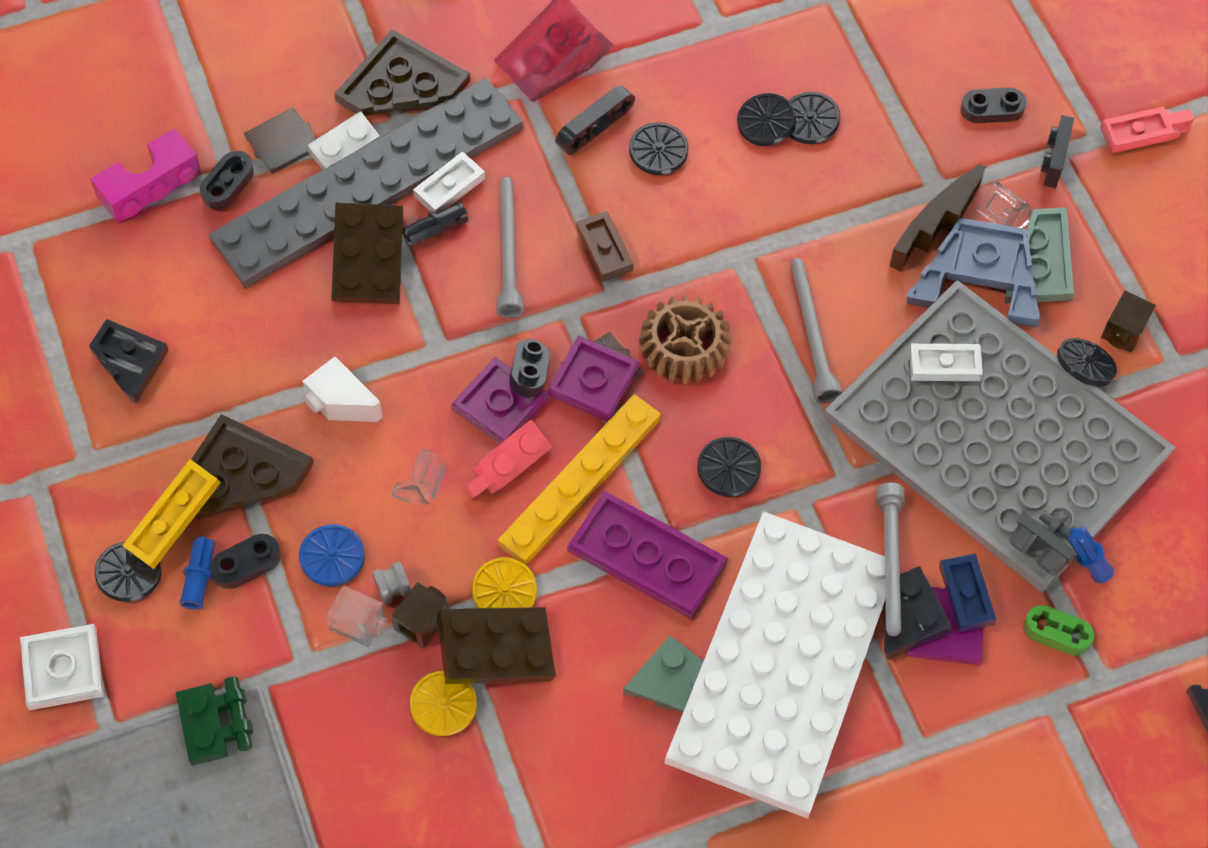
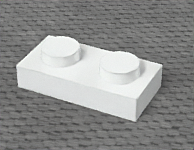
(342, 140)
(449, 183)
(945, 362)

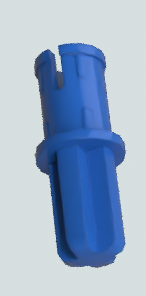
(1090, 555)
(197, 573)

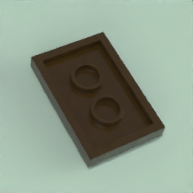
(367, 253)
(495, 645)

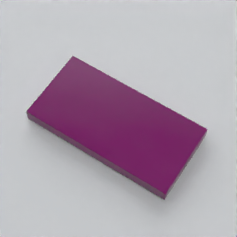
(647, 554)

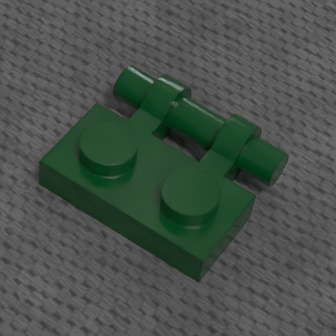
(202, 722)

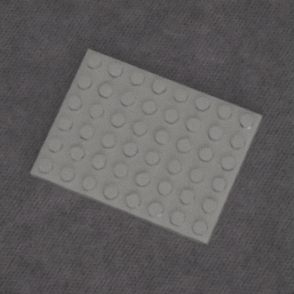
(1001, 443)

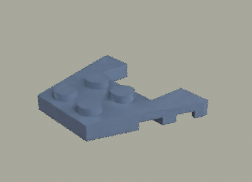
(985, 257)

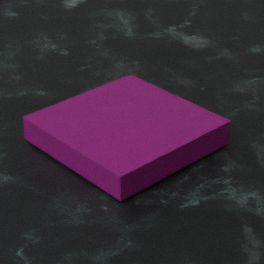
(593, 378)
(493, 405)
(955, 646)

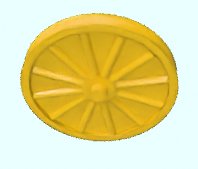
(504, 584)
(442, 707)

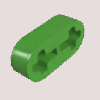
(1058, 630)

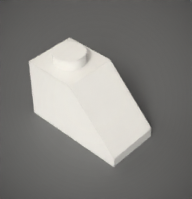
(340, 394)

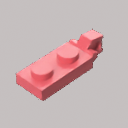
(1145, 128)
(508, 460)

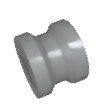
(391, 582)

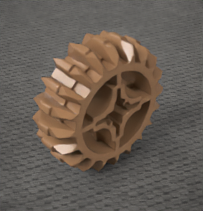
(683, 350)

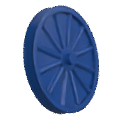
(331, 555)

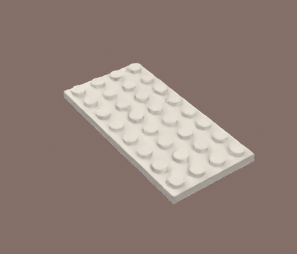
(782, 665)

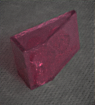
(553, 50)

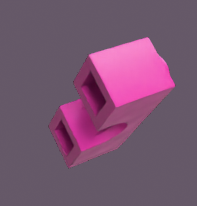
(128, 193)

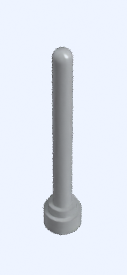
(510, 301)
(826, 386)
(890, 500)

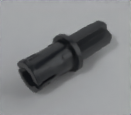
(435, 224)

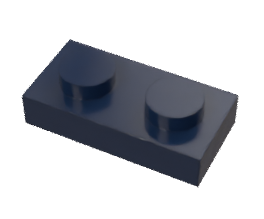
(967, 592)

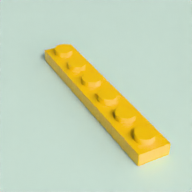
(579, 480)

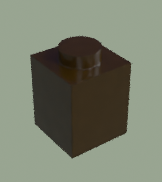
(1128, 321)
(417, 614)

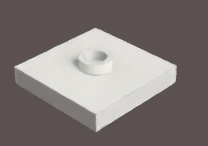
(61, 667)

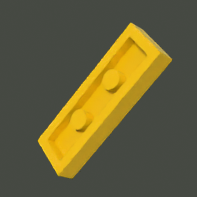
(171, 514)

